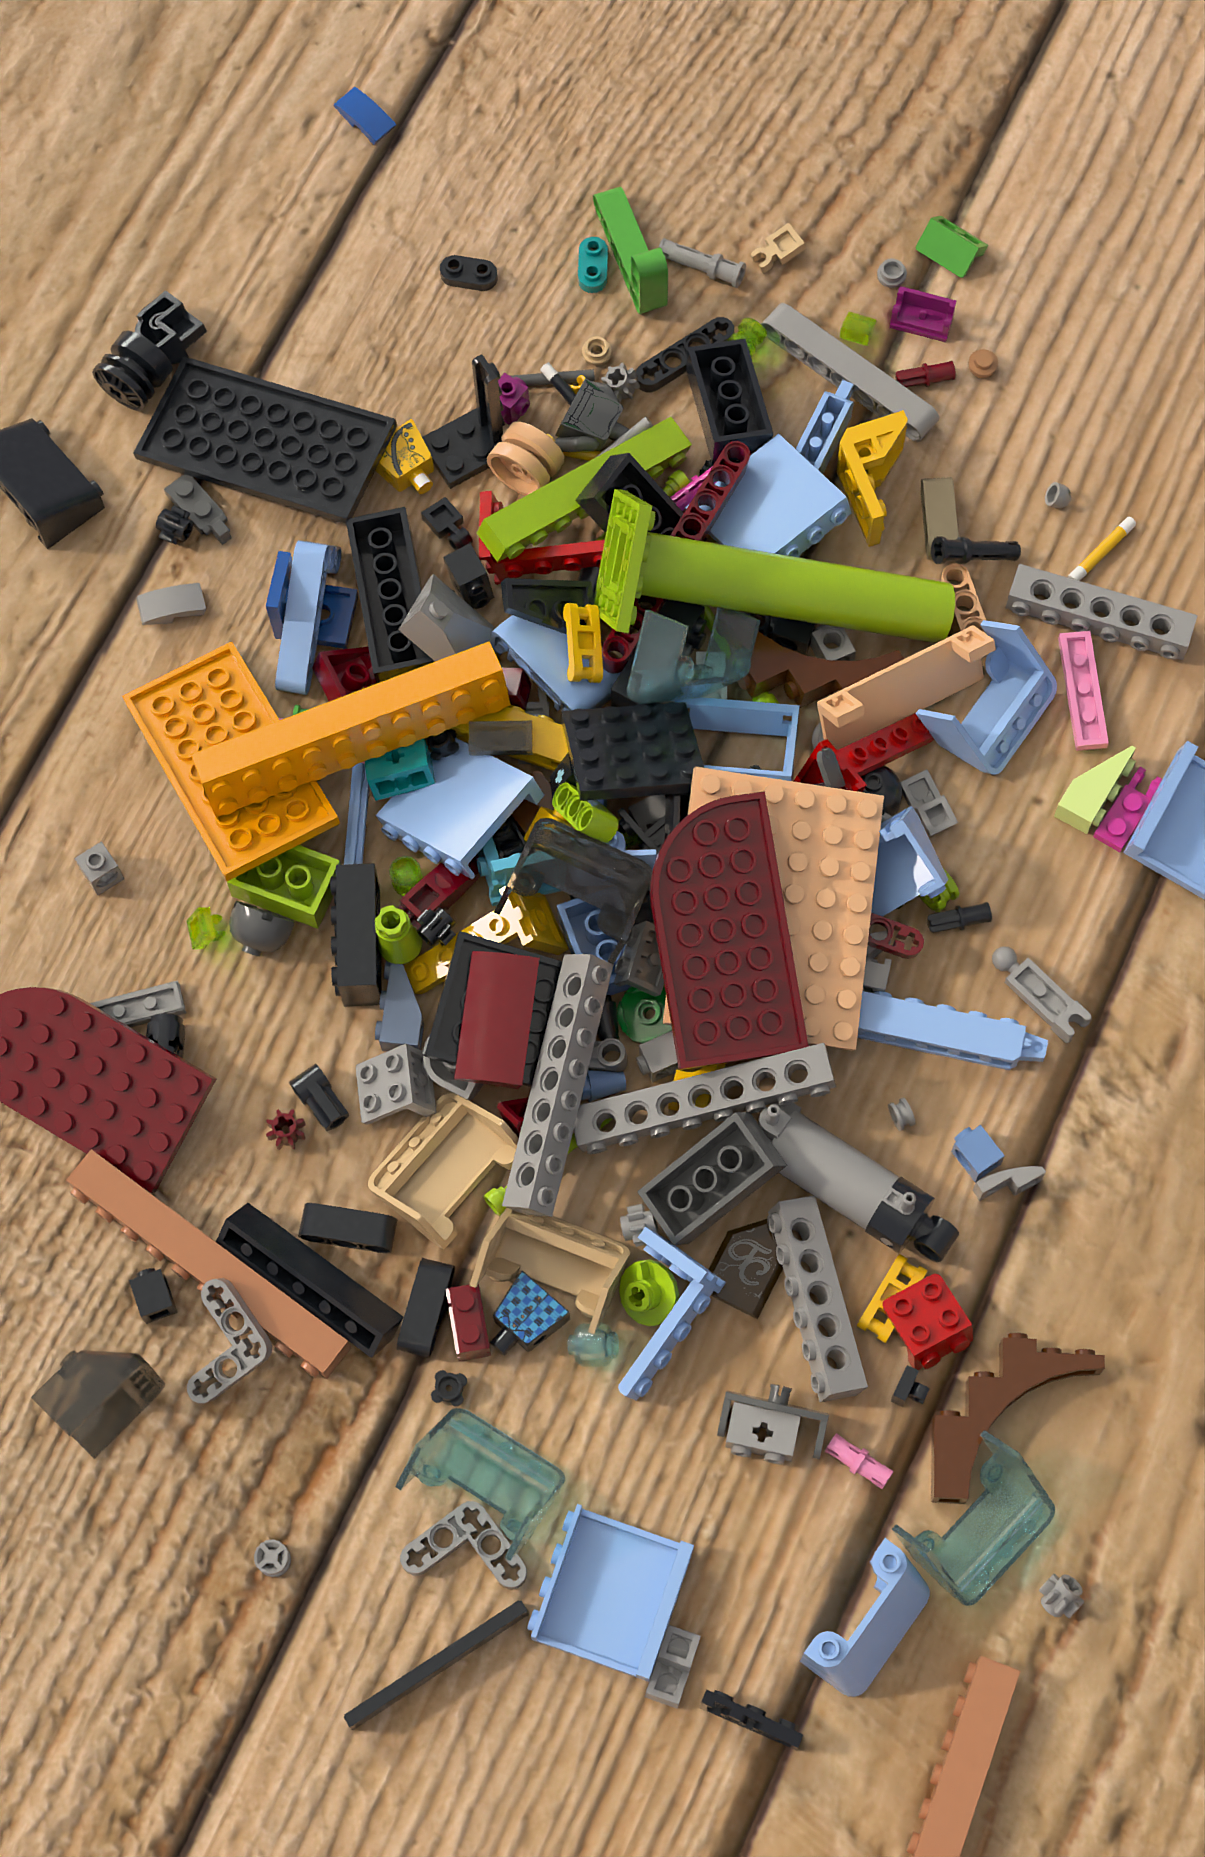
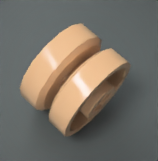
(525, 458)

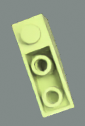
(1089, 792)

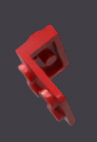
(929, 1321)

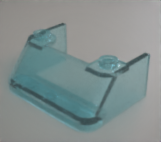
(667, 675)
(490, 1468)
(991, 1530)

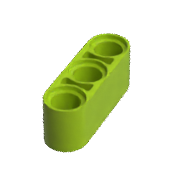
(585, 816)

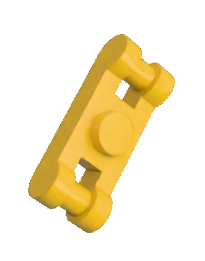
(583, 642)
(889, 1287)

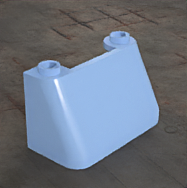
(545, 660)
(905, 863)
(856, 1662)

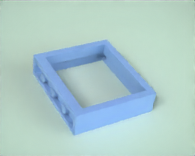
(752, 719)

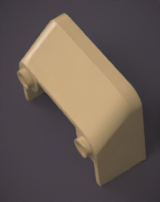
(556, 1256)

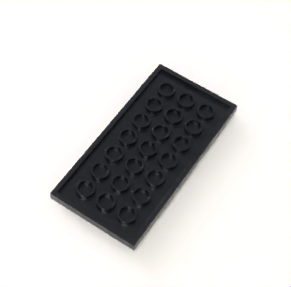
(266, 439)

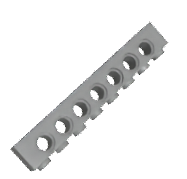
(716, 1083)
(558, 1085)

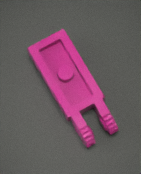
(1126, 813)

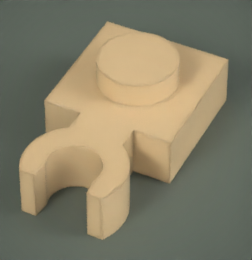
(781, 245)

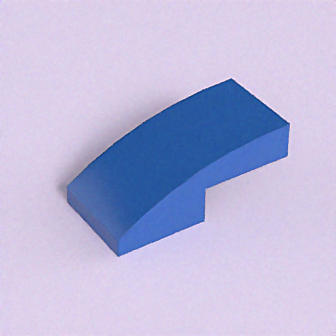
(365, 114)

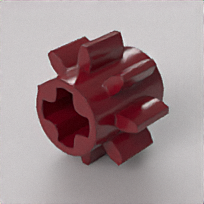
(294, 1126)

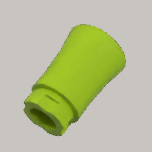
(397, 936)

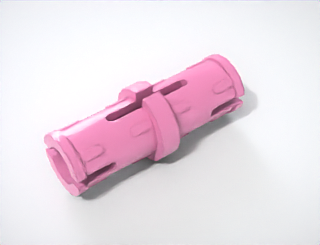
(859, 1461)

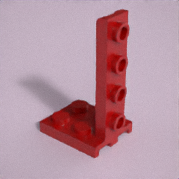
(536, 560)
(869, 752)

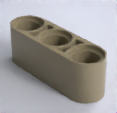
(938, 510)

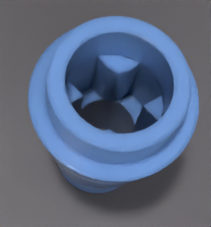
(602, 1084)

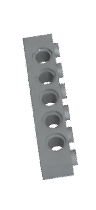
(1115, 605)
(822, 1281)

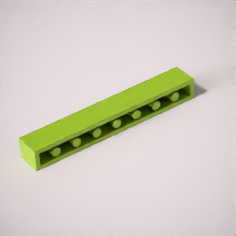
(554, 504)

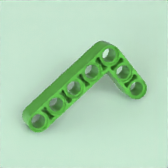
(642, 269)

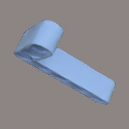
(303, 614)

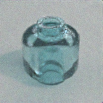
(593, 1349)

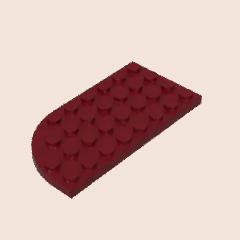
(725, 936)
(97, 1082)

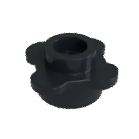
(443, 744)
(444, 1379)

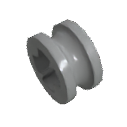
(901, 1114)

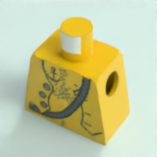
(407, 460)

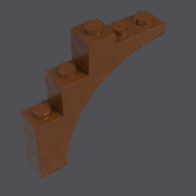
(806, 676)
(1021, 1370)

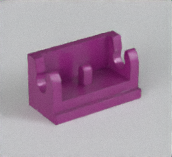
(923, 314)

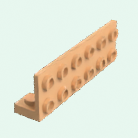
(904, 687)

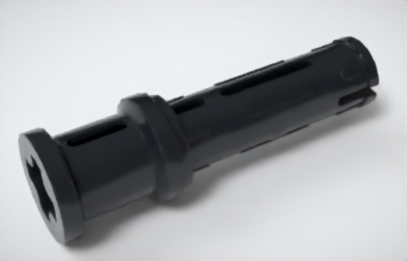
(964, 550)

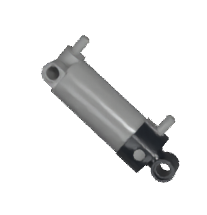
(855, 1184)

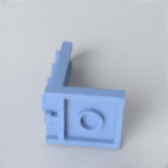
(677, 1323)

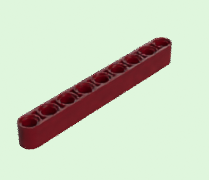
(694, 519)

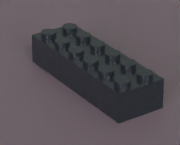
(387, 588)

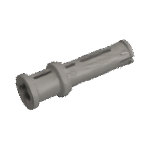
(714, 265)

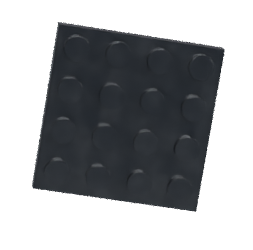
(631, 750)
(447, 1023)

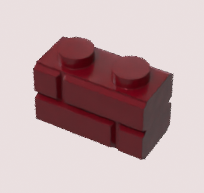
(468, 1322)

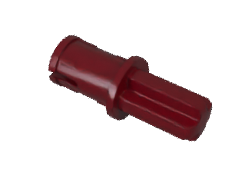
(926, 374)

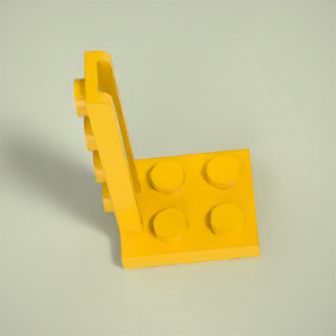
(521, 916)

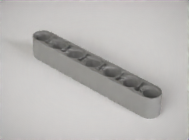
(838, 362)

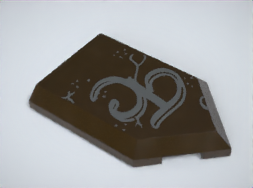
(748, 1267)

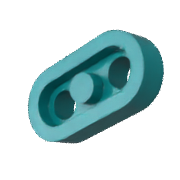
(593, 262)

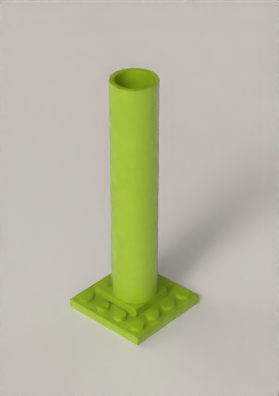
(758, 582)

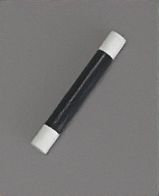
(558, 382)

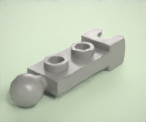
(1041, 994)

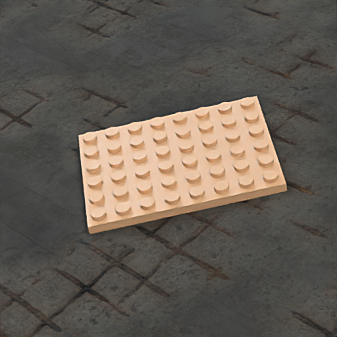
(827, 878)

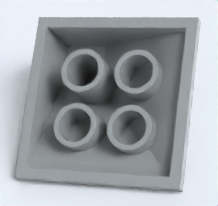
(444, 622)

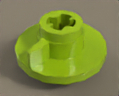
(648, 1292)

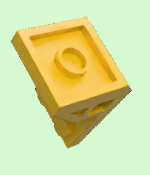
(872, 448)

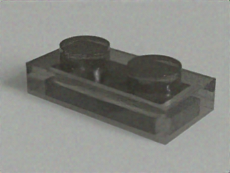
(500, 738)

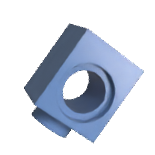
(977, 1152)

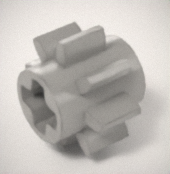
(621, 381)
(635, 1222)
(1061, 1596)

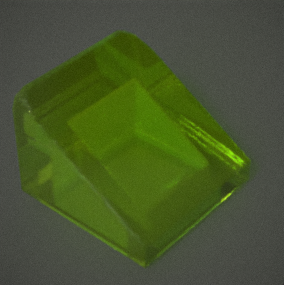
(857, 328)

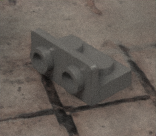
(641, 961)

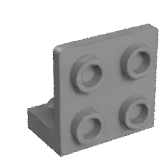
(393, 1084)

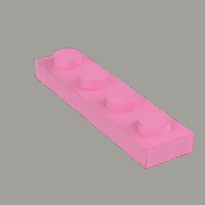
(1083, 690)

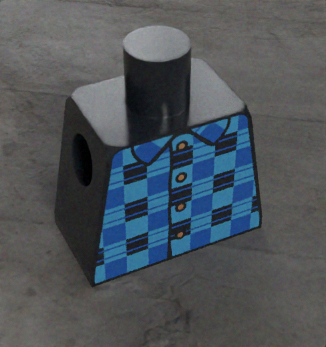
(527, 1316)

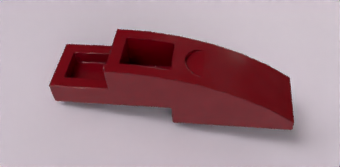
(435, 890)

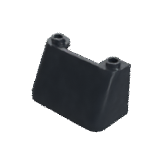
(45, 482)

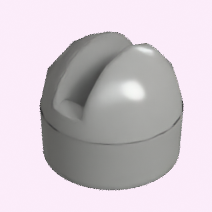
(1057, 495)

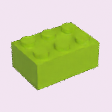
(290, 885)

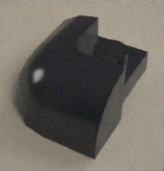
(169, 326)

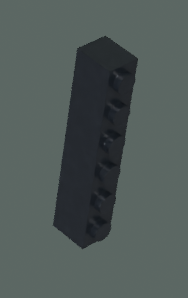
(309, 1279)

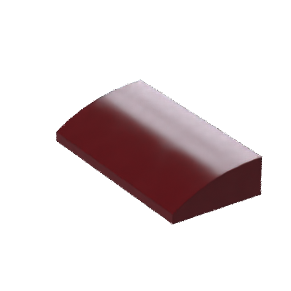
(344, 671)
(496, 1019)

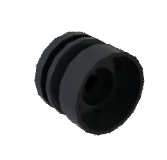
(132, 370)

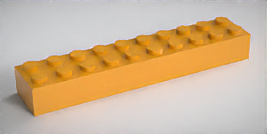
(352, 729)

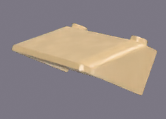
(442, 1165)

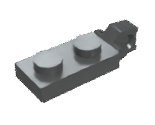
(203, 510)

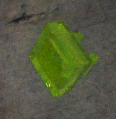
(202, 928)

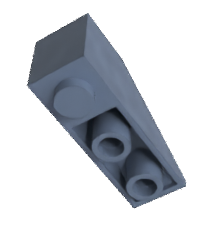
(401, 1016)

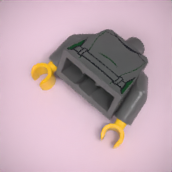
(590, 418)

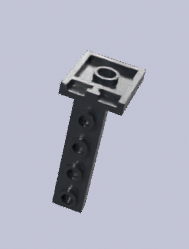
(463, 444)

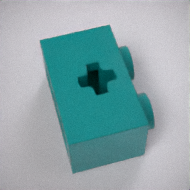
(400, 771)

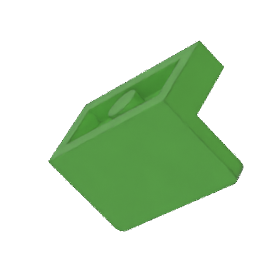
(950, 245)

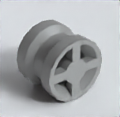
(268, 1553)

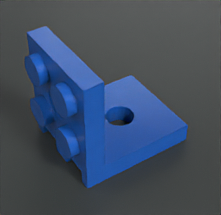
(337, 600)

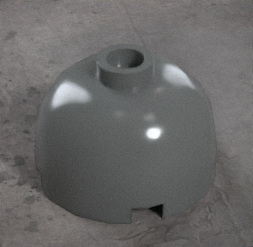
(259, 928)

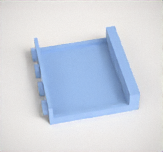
(779, 504)
(460, 810)
(1173, 826)
(610, 1593)

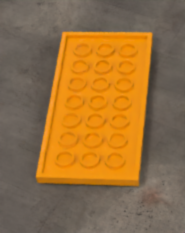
(205, 706)

